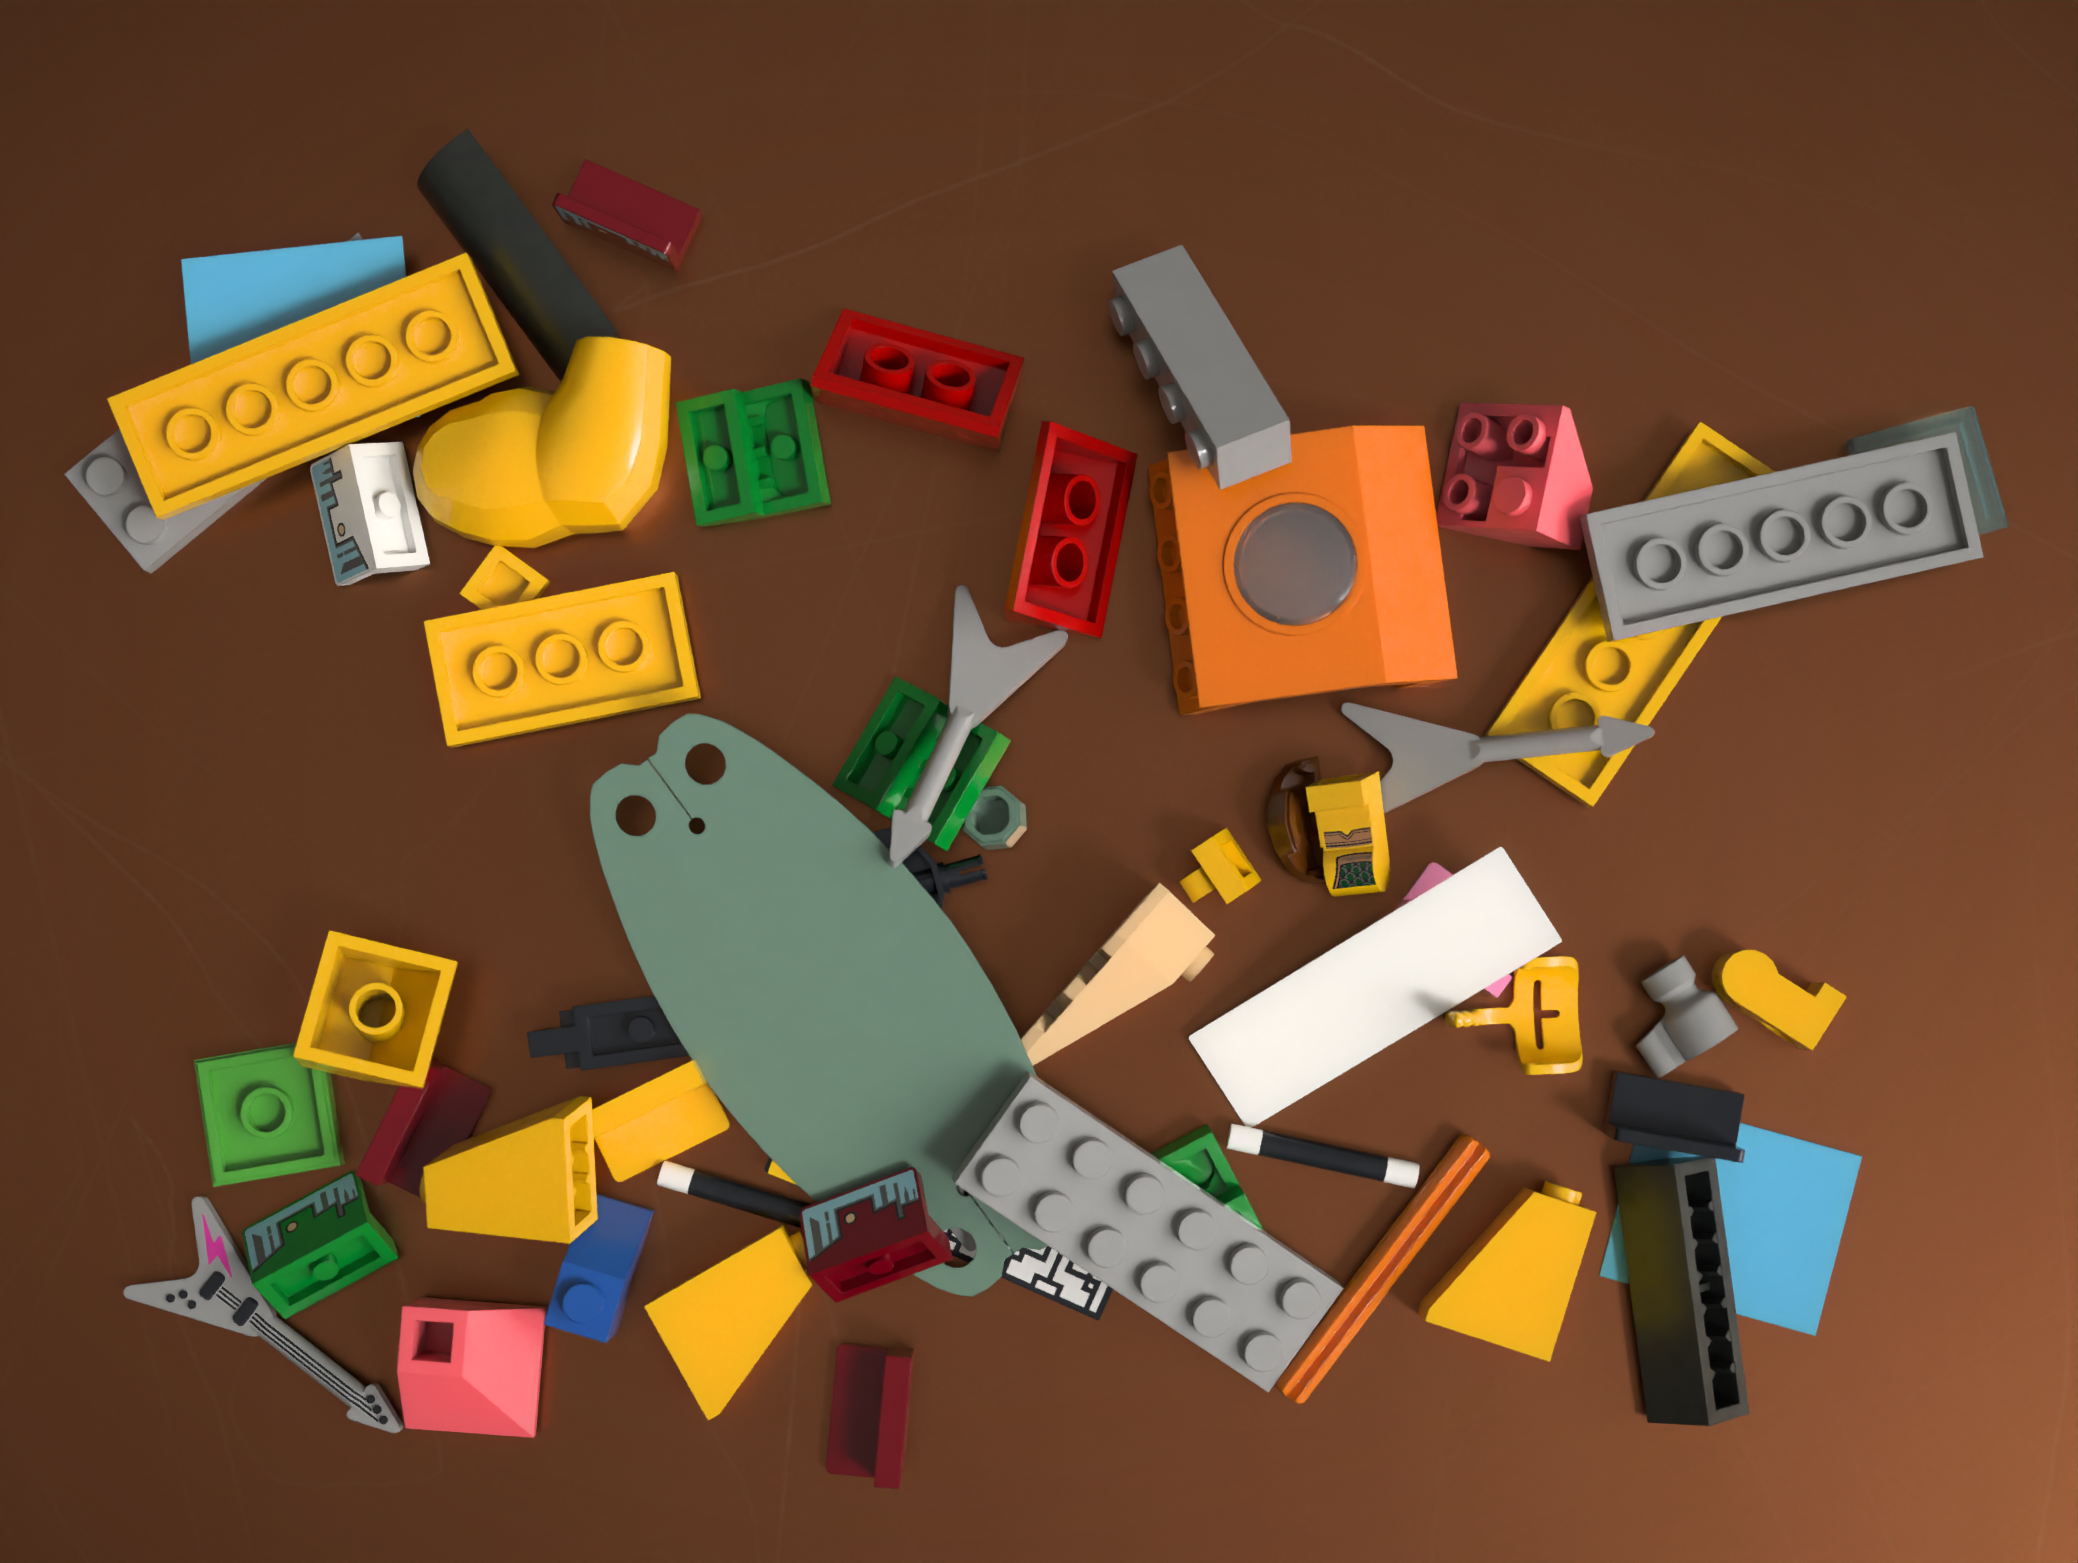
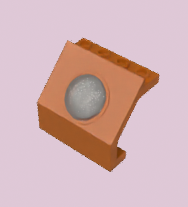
(1304, 571)

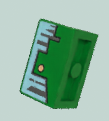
(316, 1246)

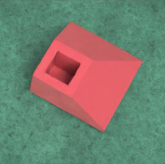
(1516, 476)
(471, 1366)

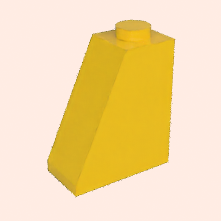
(519, 1178)
(1517, 1273)
(731, 1313)

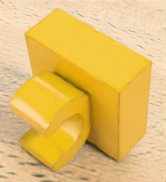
(1222, 868)

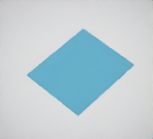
(261, 291)
(1780, 1224)

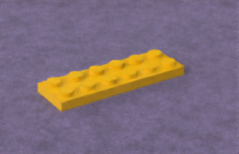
(313, 386)
(1625, 679)

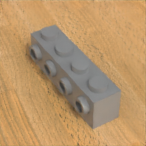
(1200, 367)

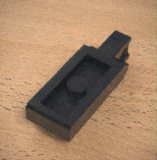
(609, 1035)

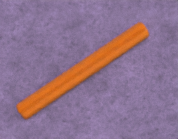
(1382, 1268)

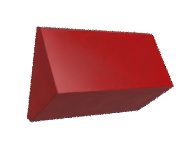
(918, 379)
(1070, 532)

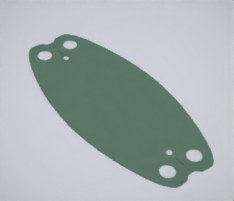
(813, 981)

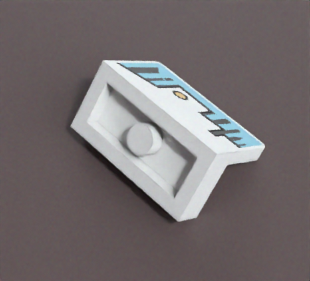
(369, 511)

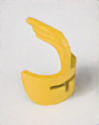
(1559, 1035)

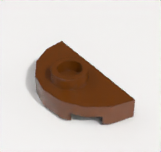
(1291, 824)

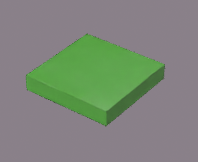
(266, 1115)

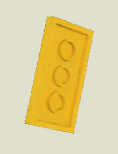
(562, 659)

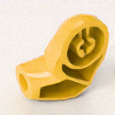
(551, 461)

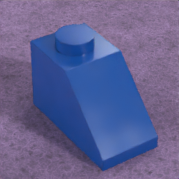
(600, 1271)

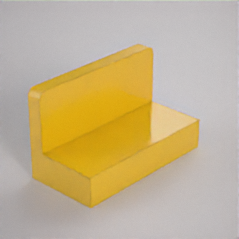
(657, 1121)

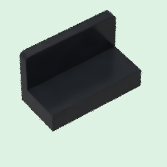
(1674, 1116)

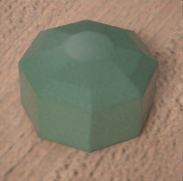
(996, 819)

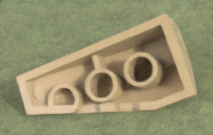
(1132, 965)

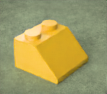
(374, 1011)

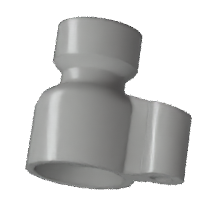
(1691, 1020)

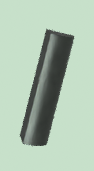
(511, 251)
(1681, 1291)

